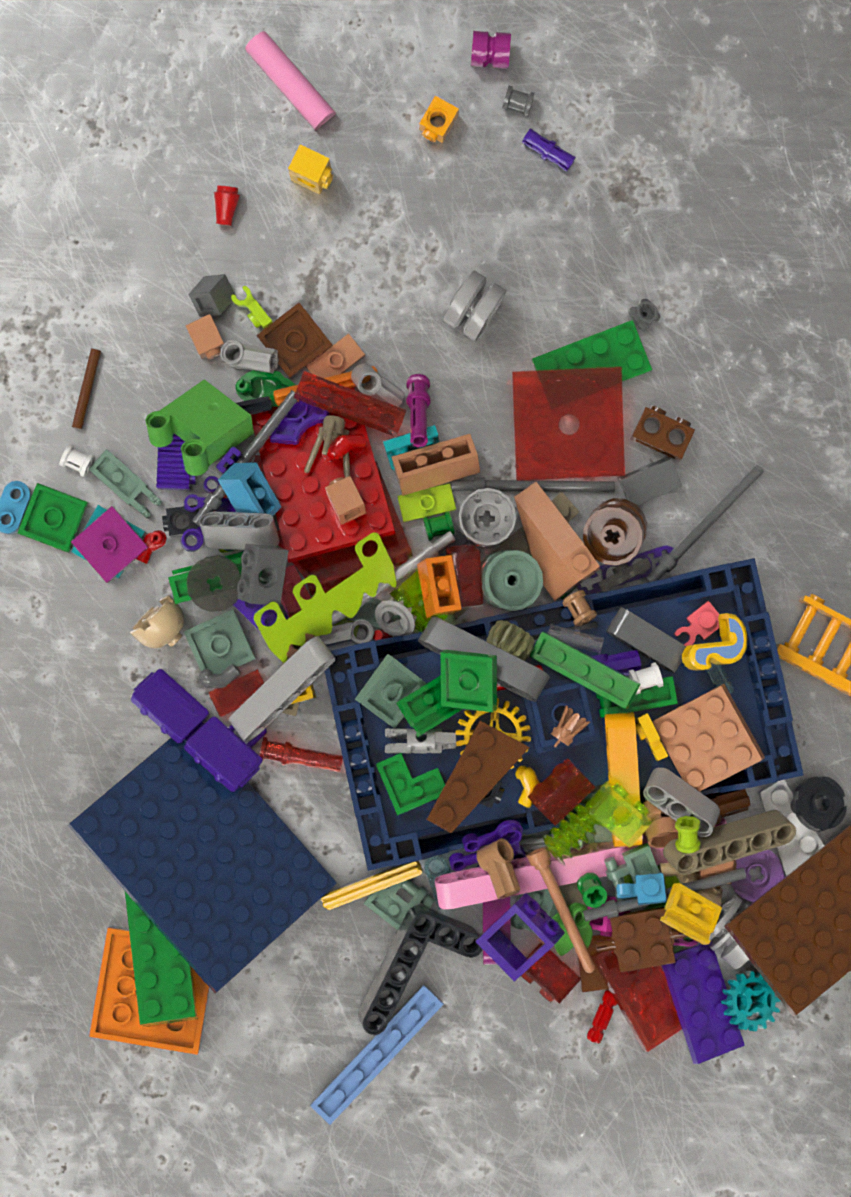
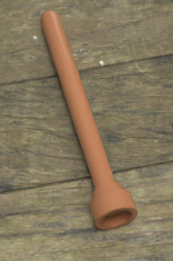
(540, 860)

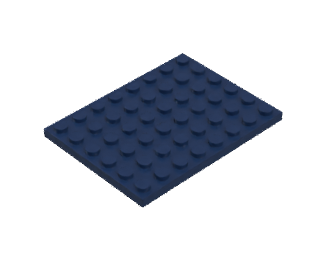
(202, 861)

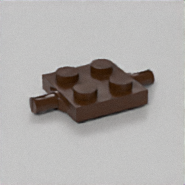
(641, 940)

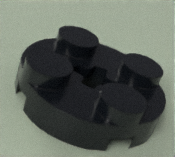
(804, 803)

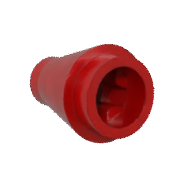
(226, 201)

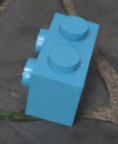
(249, 489)

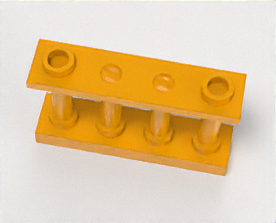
(813, 664)

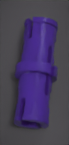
(548, 149)

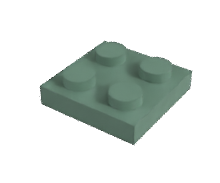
(219, 643)
(387, 687)

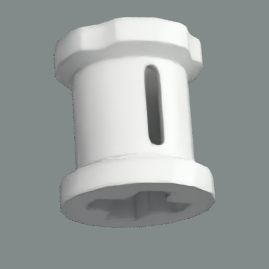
(76, 460)
(647, 677)

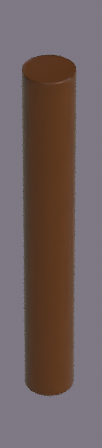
(86, 388)

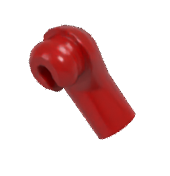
(344, 444)
(154, 541)

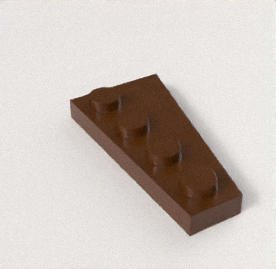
(478, 770)

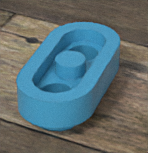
(14, 507)

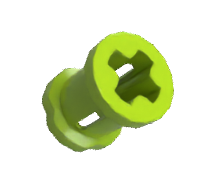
(687, 834)

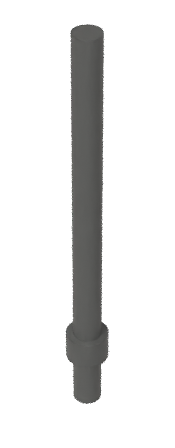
(550, 486)
(213, 501)
(668, 561)
(613, 908)

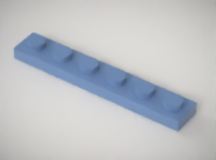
(376, 1054)

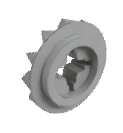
(395, 627)

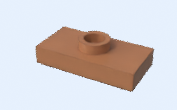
(337, 358)

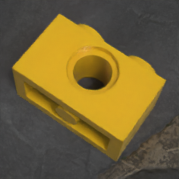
(310, 169)

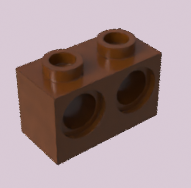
(660, 440)

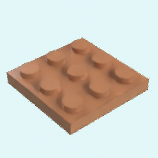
(708, 739)

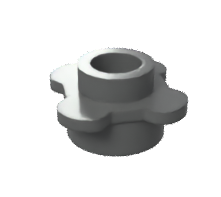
(651, 311)

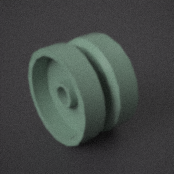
(524, 583)

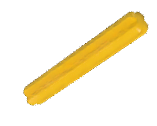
(371, 885)

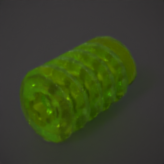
(570, 833)

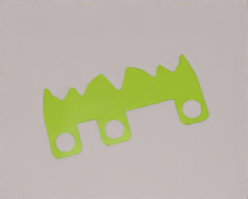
(317, 612)

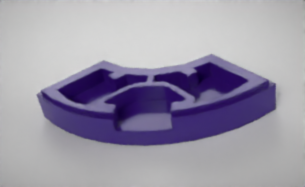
(297, 422)

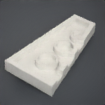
(805, 842)

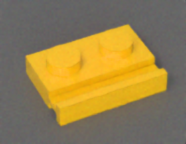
(691, 913)

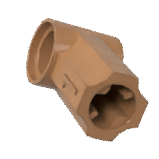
(496, 861)

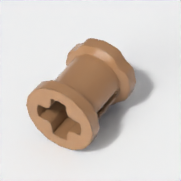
(579, 608)

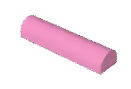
(289, 80)

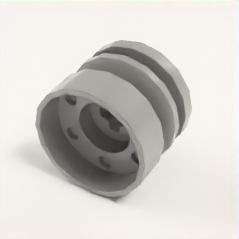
(498, 506)
(732, 952)

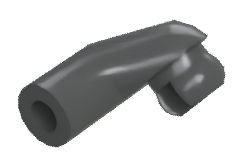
(220, 680)

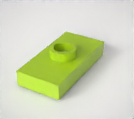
(426, 503)

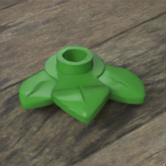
(564, 944)

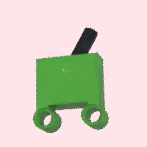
(207, 424)

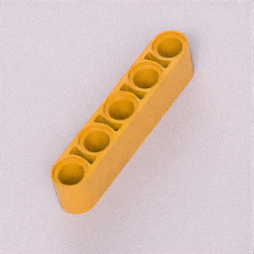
(622, 760)

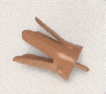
(568, 727)

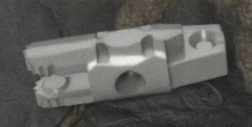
(433, 742)

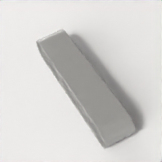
(281, 689)

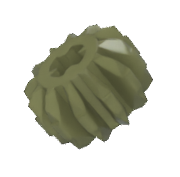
(511, 639)

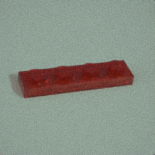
(350, 404)

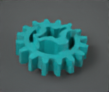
(739, 1001)

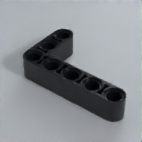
(409, 959)

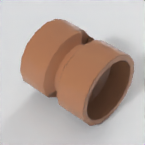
(662, 827)

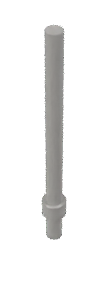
(428, 551)

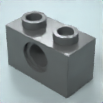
(269, 586)

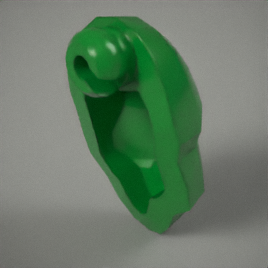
(261, 384)

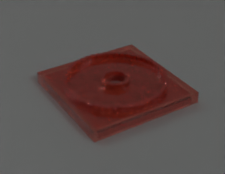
(546, 397)

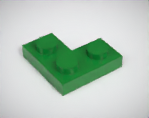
(406, 791)

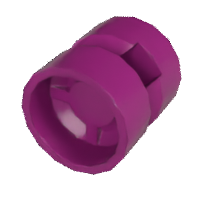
(490, 49)

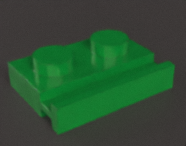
(424, 707)

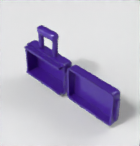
(208, 743)

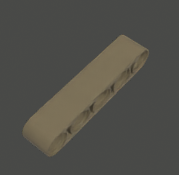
(733, 842)

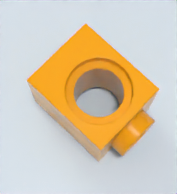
(442, 109)

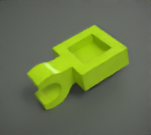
(257, 314)

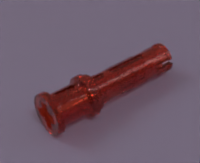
(288, 754)

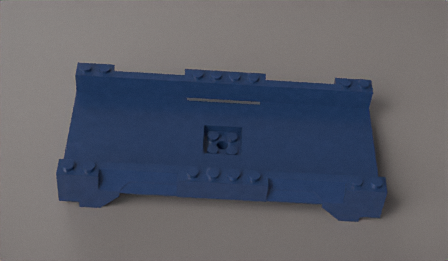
(663, 603)

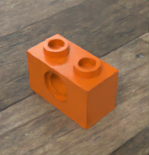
(439, 586)

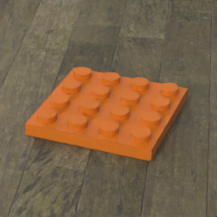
(117, 1008)

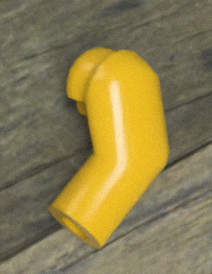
(529, 781)

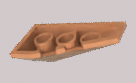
(553, 543)

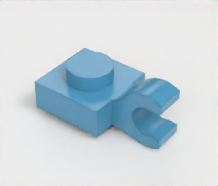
(647, 889)

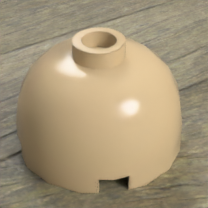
(160, 625)

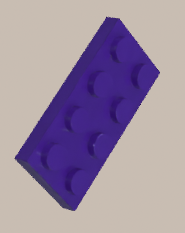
(697, 996)

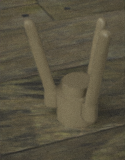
(332, 428)

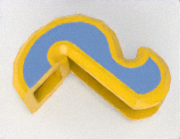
(719, 653)

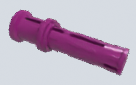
(418, 402)

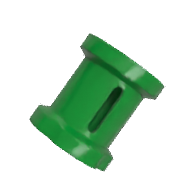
(438, 525)
(592, 890)

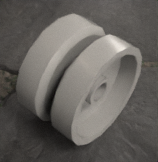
(471, 304)

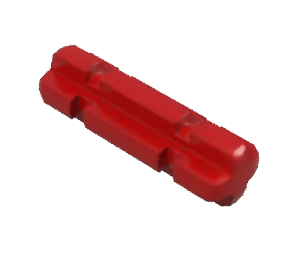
(602, 1018)

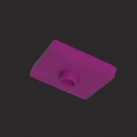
(109, 544)

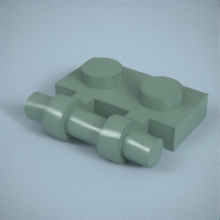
(637, 862)
(393, 907)

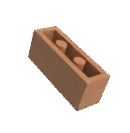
(436, 464)

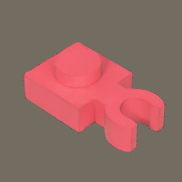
(702, 623)

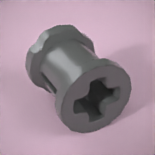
(518, 100)

